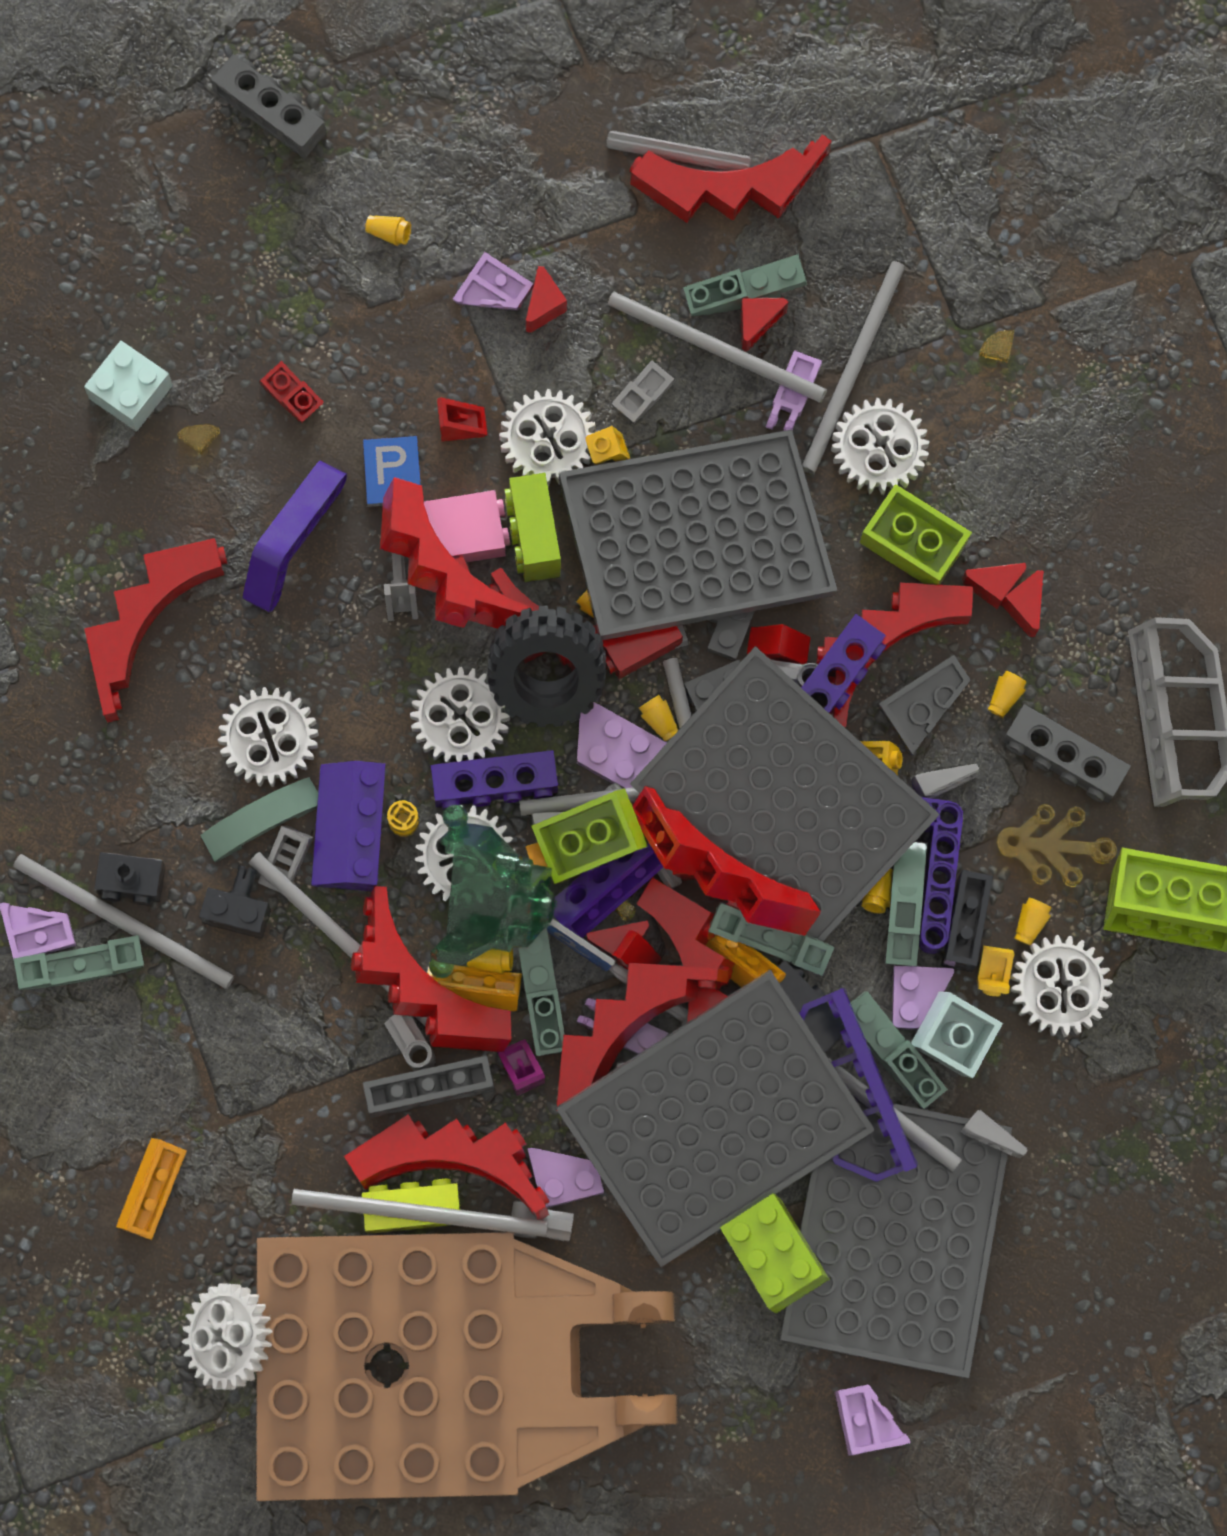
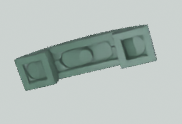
(260, 817)
(798, 949)
(79, 964)

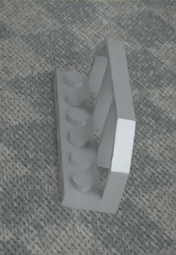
(1155, 713)

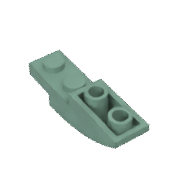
(727, 290)
(906, 906)
(542, 996)
(896, 1053)

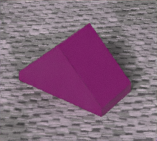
(521, 1067)

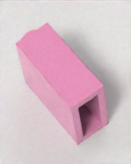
(470, 525)

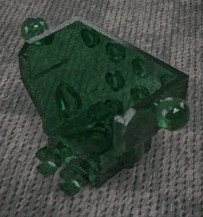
(494, 895)

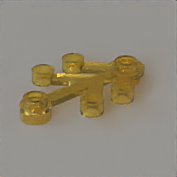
(1051, 846)

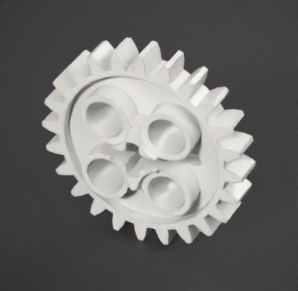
(524, 448)
(857, 458)
(294, 728)
(439, 734)
(432, 857)
(1089, 985)
(227, 1336)

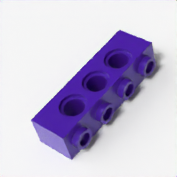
(856, 633)
(478, 771)
(604, 889)

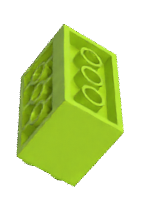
(1168, 899)

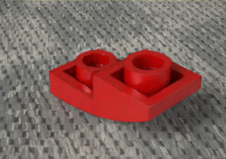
(291, 392)
(635, 950)

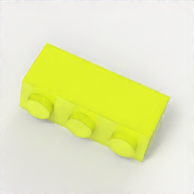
(440, 1194)

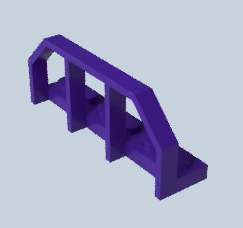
(876, 1093)

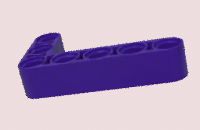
(288, 533)
(941, 862)

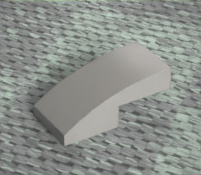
(643, 392)

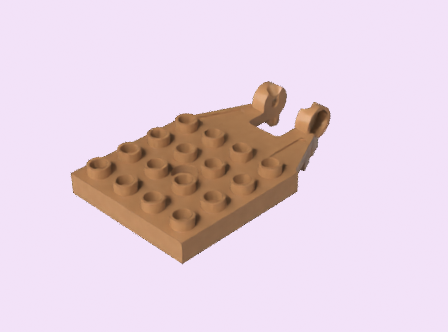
(487, 1376)

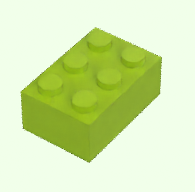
(533, 527)
(915, 537)
(589, 835)
(774, 1253)

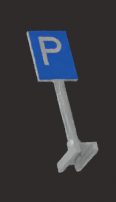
(383, 462)
(602, 960)

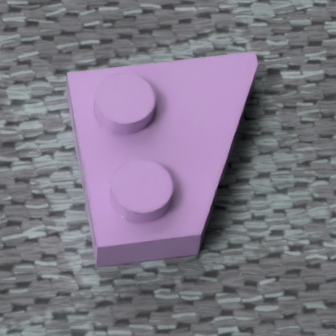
(493, 286)
(915, 992)
(564, 1176)
(866, 1422)

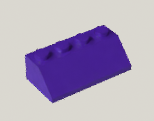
(348, 825)

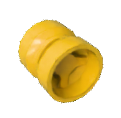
(403, 824)

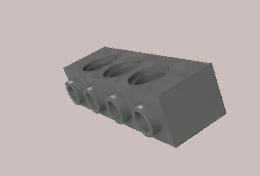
(298, 137)
(1083, 753)
(428, 1086)

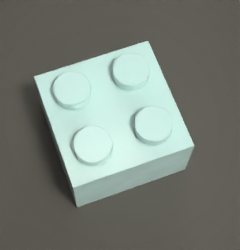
(128, 385)
(956, 1034)

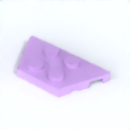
(614, 746)

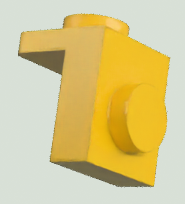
(994, 970)

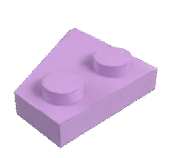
(36, 931)

